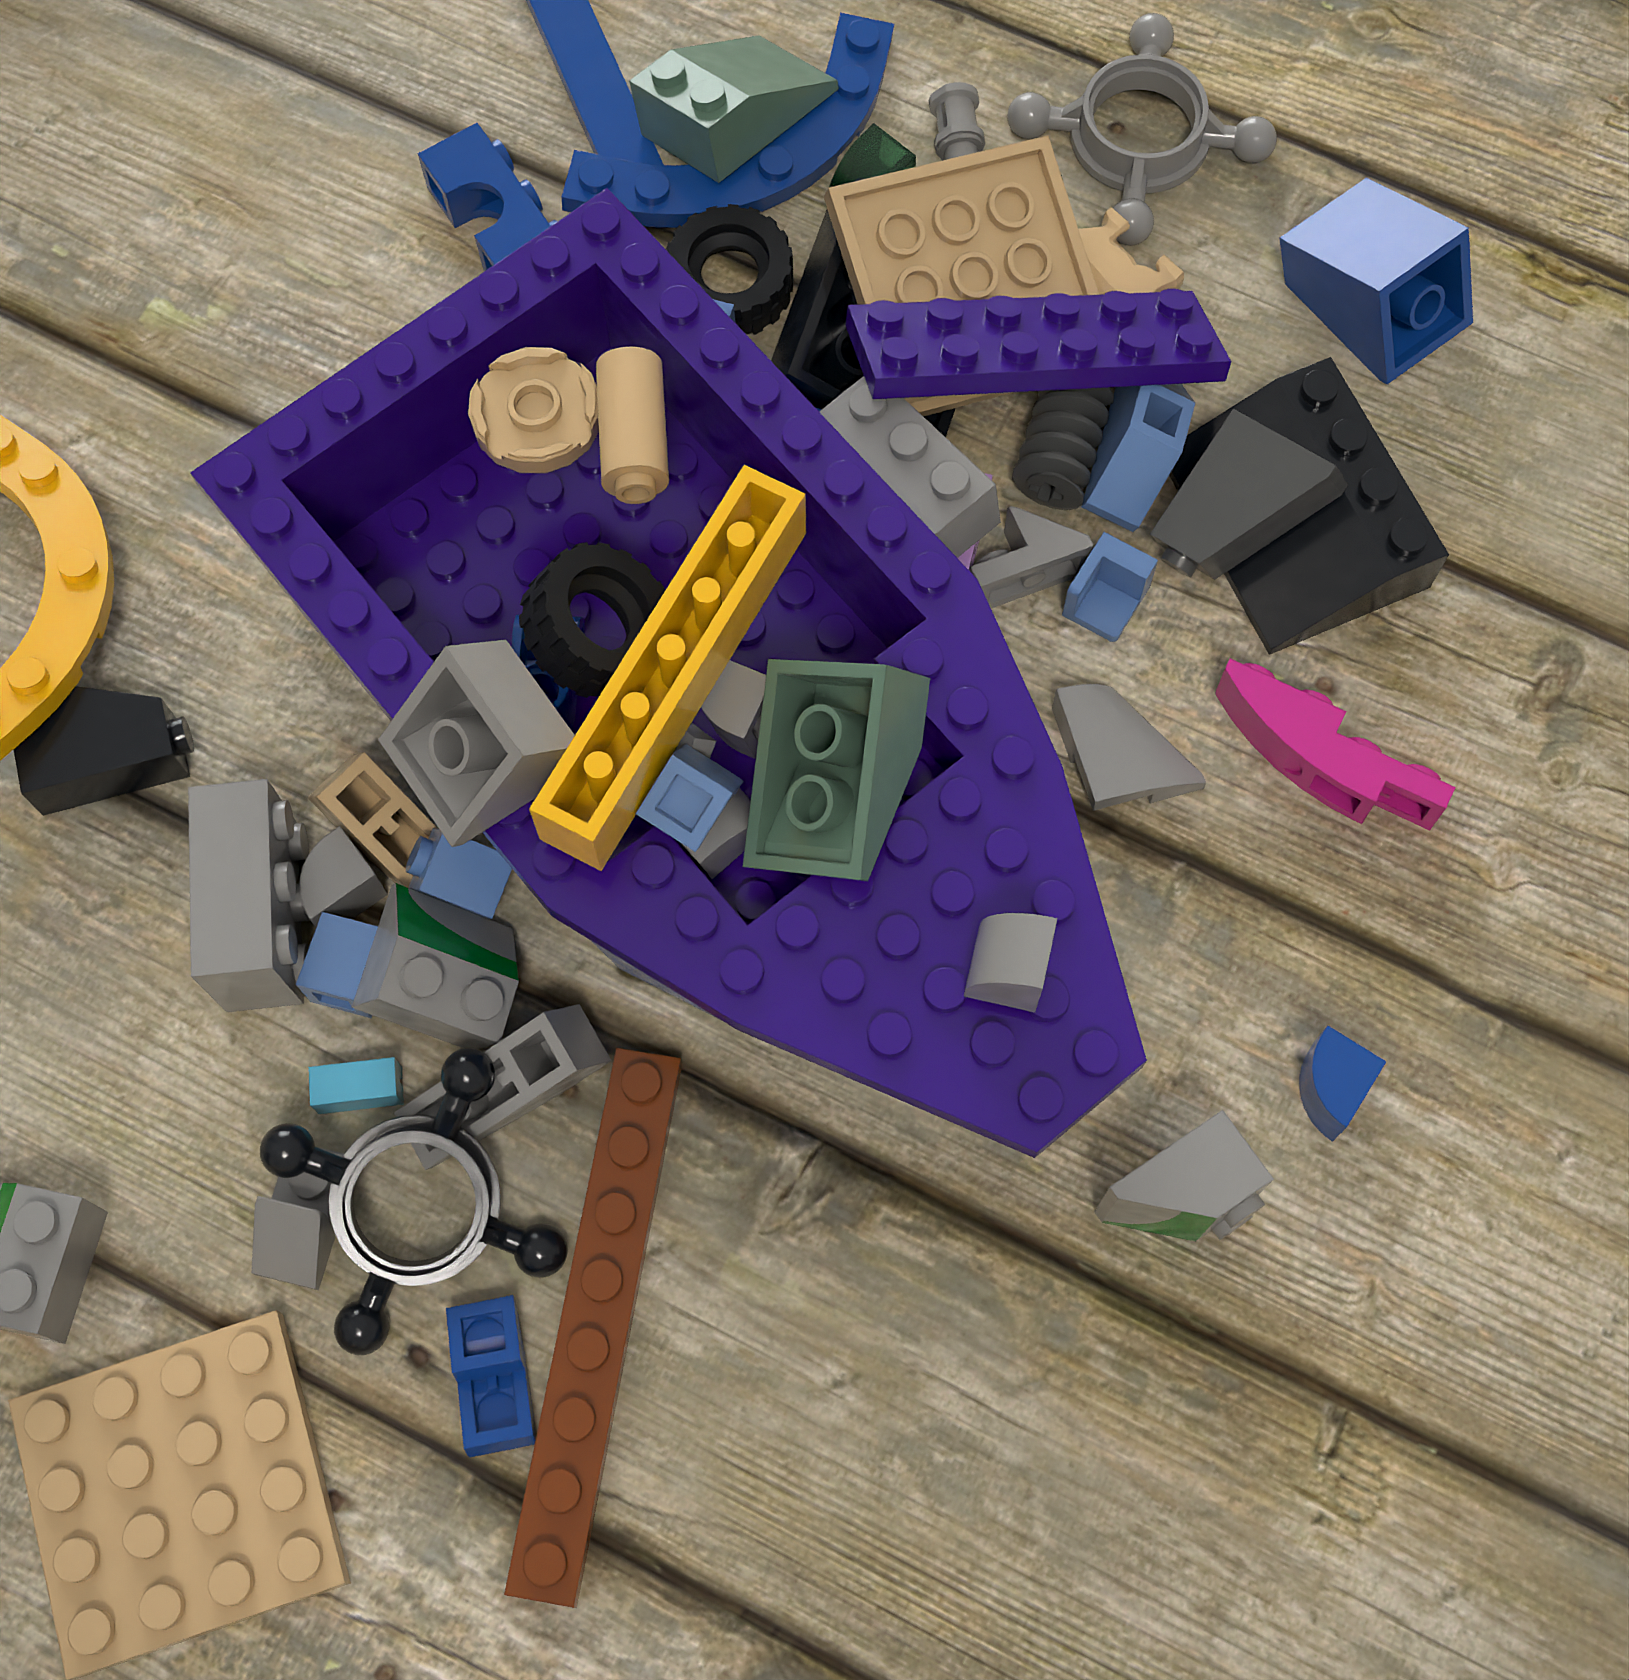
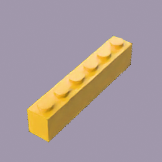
(670, 668)

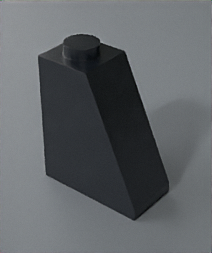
(101, 749)

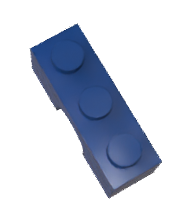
(477, 180)

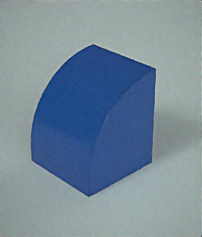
(1336, 1081)

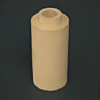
(632, 424)

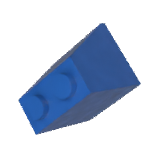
(1382, 275)

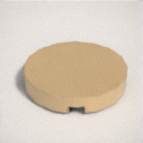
(534, 410)

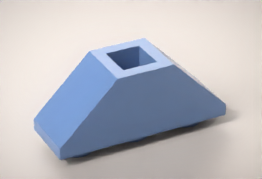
(1138, 451)

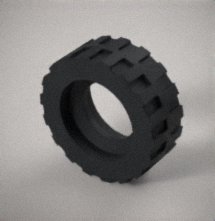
(745, 232)
(553, 633)

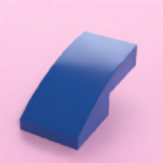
(491, 1376)

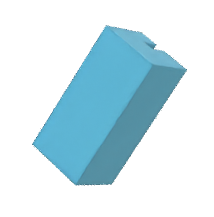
(355, 1085)

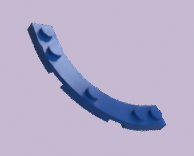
(776, 173)

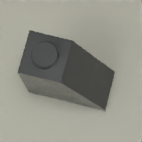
(1243, 497)

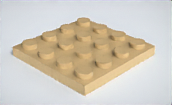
(962, 233)
(176, 1494)

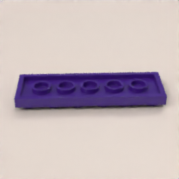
(1034, 343)

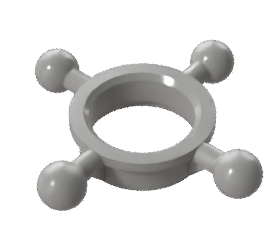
(1131, 171)

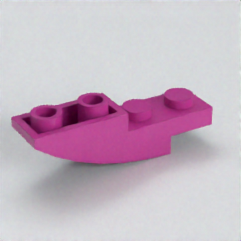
(1301, 740)

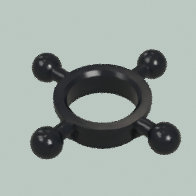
(290, 1151)

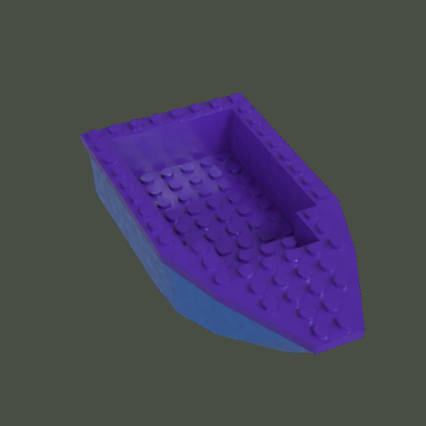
(417, 541)

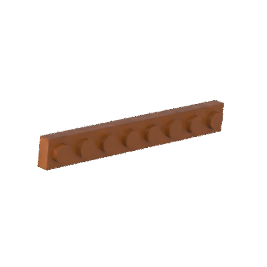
(594, 1331)

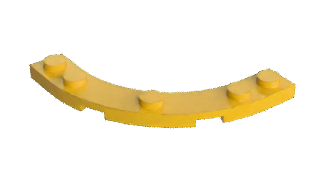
(75, 587)

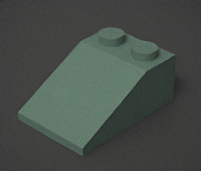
(725, 100)
(832, 764)

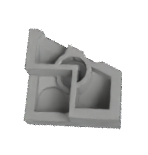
(1119, 749)

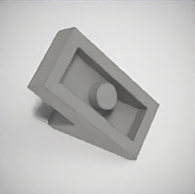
(1039, 558)
(294, 1231)

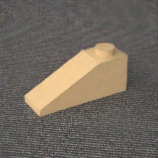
(373, 814)

